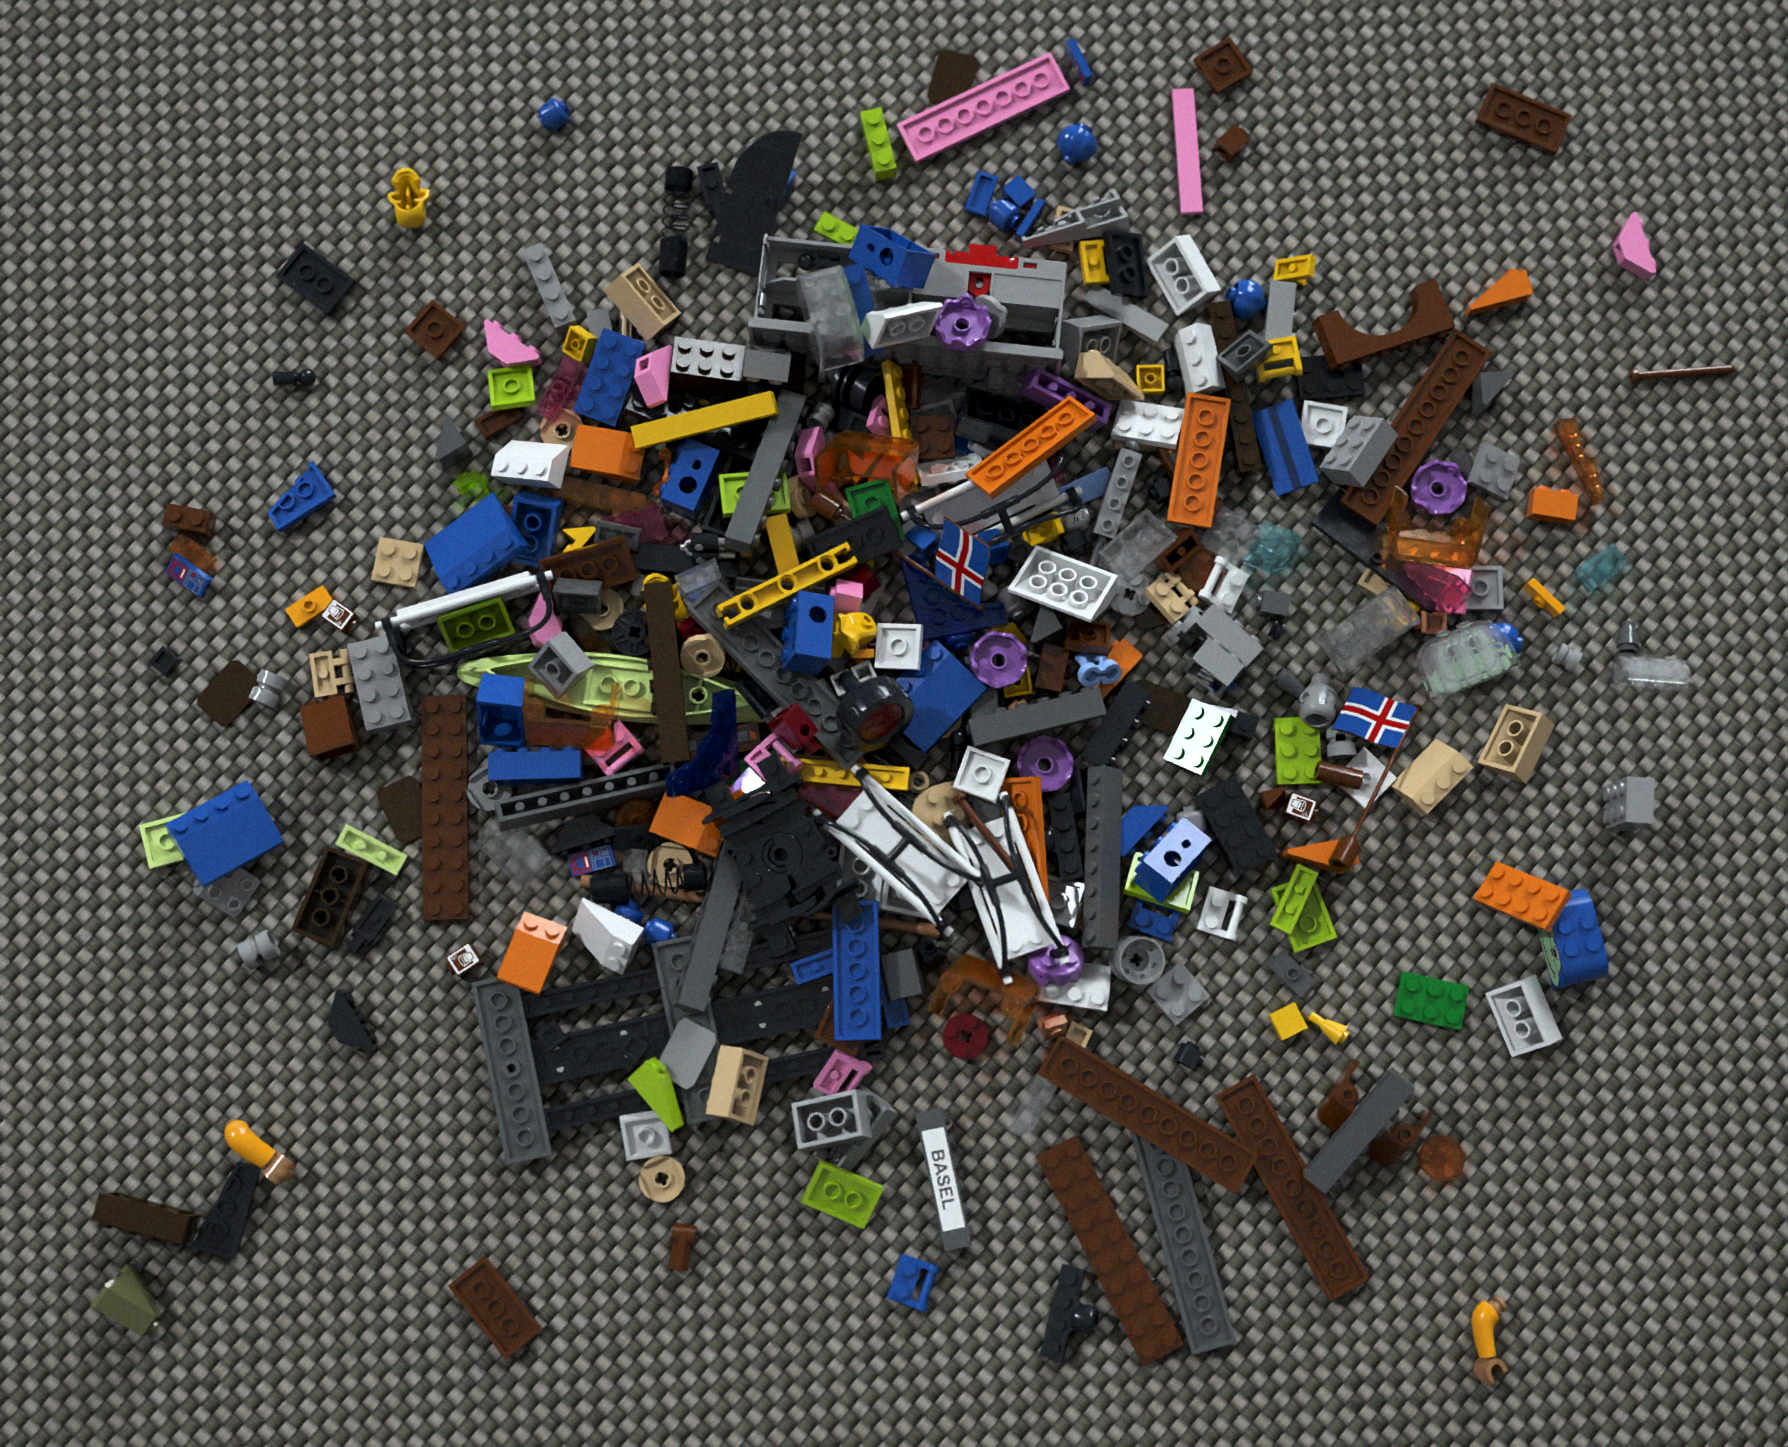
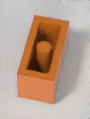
(1552, 505)

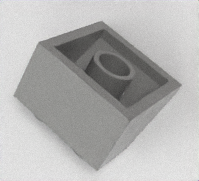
(766, 363)
(560, 665)

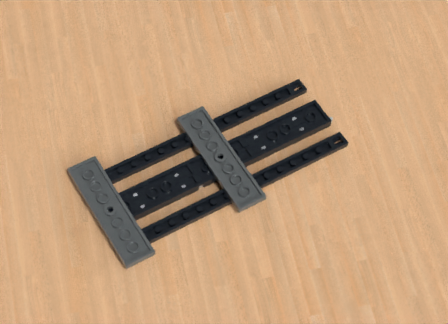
(595, 1050)

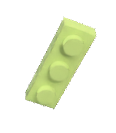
(371, 849)

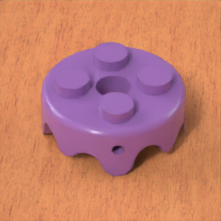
(967, 312)
(1445, 475)
(1001, 644)
(1052, 750)
(1047, 968)

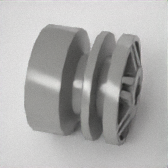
(1145, 968)

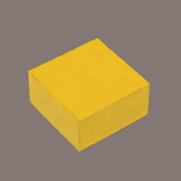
(579, 344)
(1150, 379)
(1021, 687)
(1287, 1021)

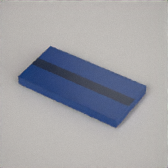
(1285, 447)

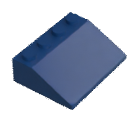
(475, 546)
(939, 694)
(224, 833)

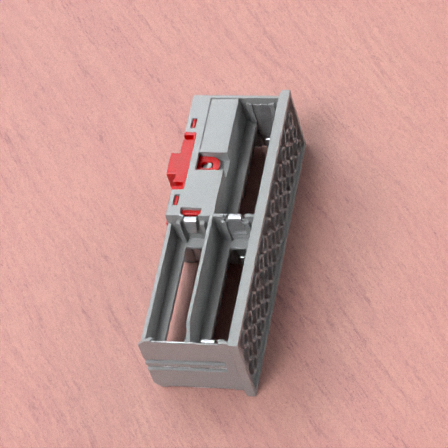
(1025, 286)

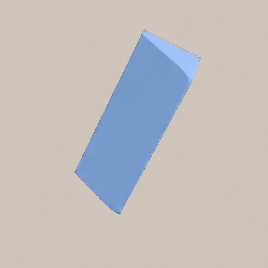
(1092, 486)

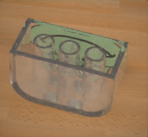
(831, 317)
(1369, 630)
(1465, 658)

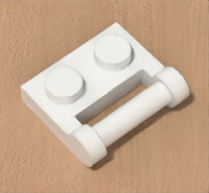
(1228, 587)
(1214, 912)

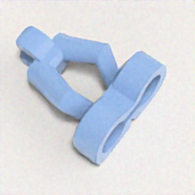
(1090, 674)

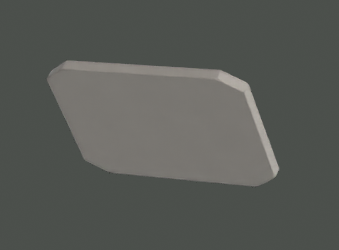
(688, 1052)

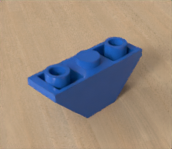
(1137, 826)

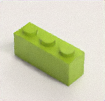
(878, 144)

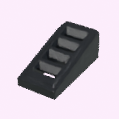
(1079, 797)

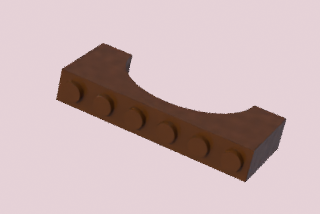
(1348, 346)

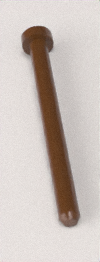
(1635, 375)
(959, 799)

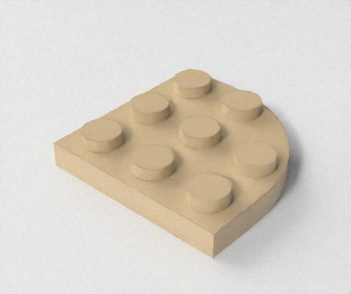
(931, 806)

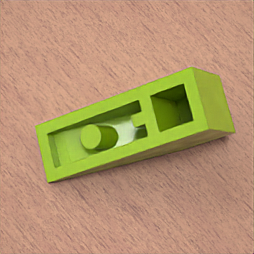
(657, 1089)

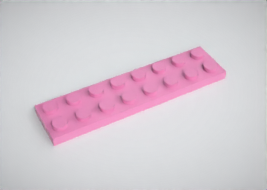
(983, 108)

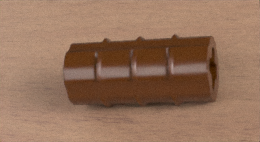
(1338, 775)

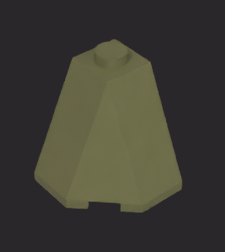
(129, 1302)

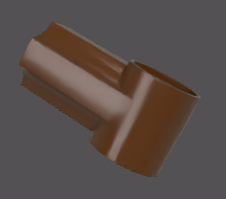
(682, 1241)

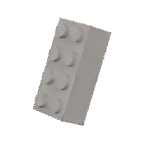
(380, 685)

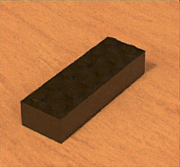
(719, 369)

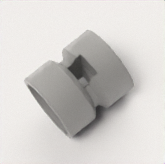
(800, 532)
(268, 689)
(1340, 749)
(261, 948)

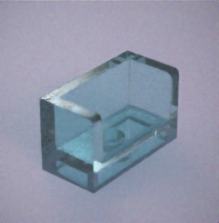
(1600, 568)

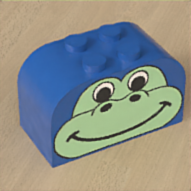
(1575, 944)

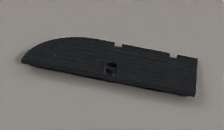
(752, 210)
(1369, 546)

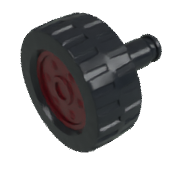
(872, 711)

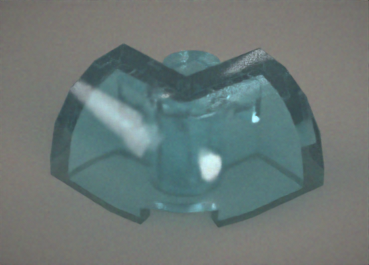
(1273, 548)

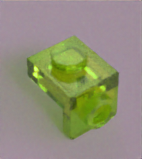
(469, 480)

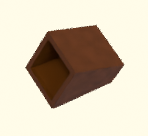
(329, 728)

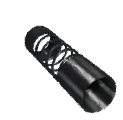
(674, 248)
(616, 886)

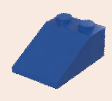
(539, 523)

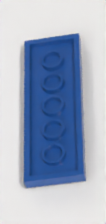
(857, 975)

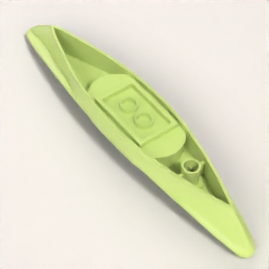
(597, 685)

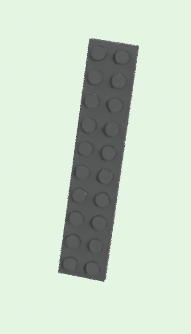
(759, 656)
(1185, 1248)

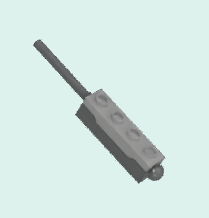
(1115, 496)

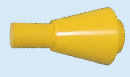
(1334, 1031)

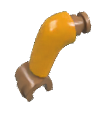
(253, 1149)
(1483, 1323)

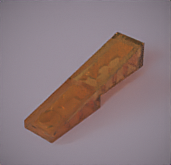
(1586, 469)
(599, 496)

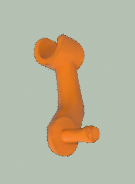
(666, 456)

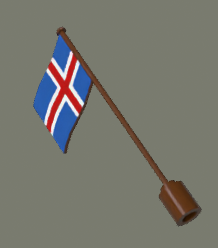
(959, 560)
(1380, 723)

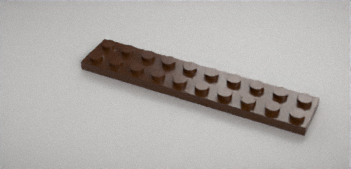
(1419, 424)
(445, 808)
(1148, 1114)
(1295, 1198)
(1109, 1250)

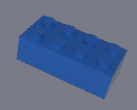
(609, 378)
(536, 767)

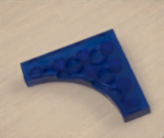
(943, 611)
(717, 754)

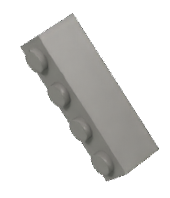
(549, 288)
(1280, 314)

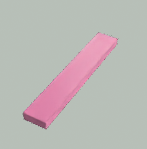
(1187, 151)

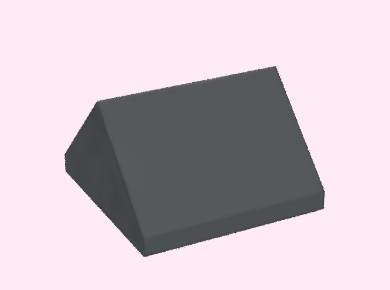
(1245, 355)
(1485, 387)
(451, 446)
(578, 596)
(1045, 628)
(903, 974)

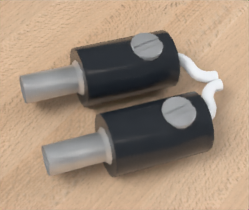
(706, 547)

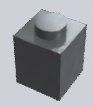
(1273, 604)

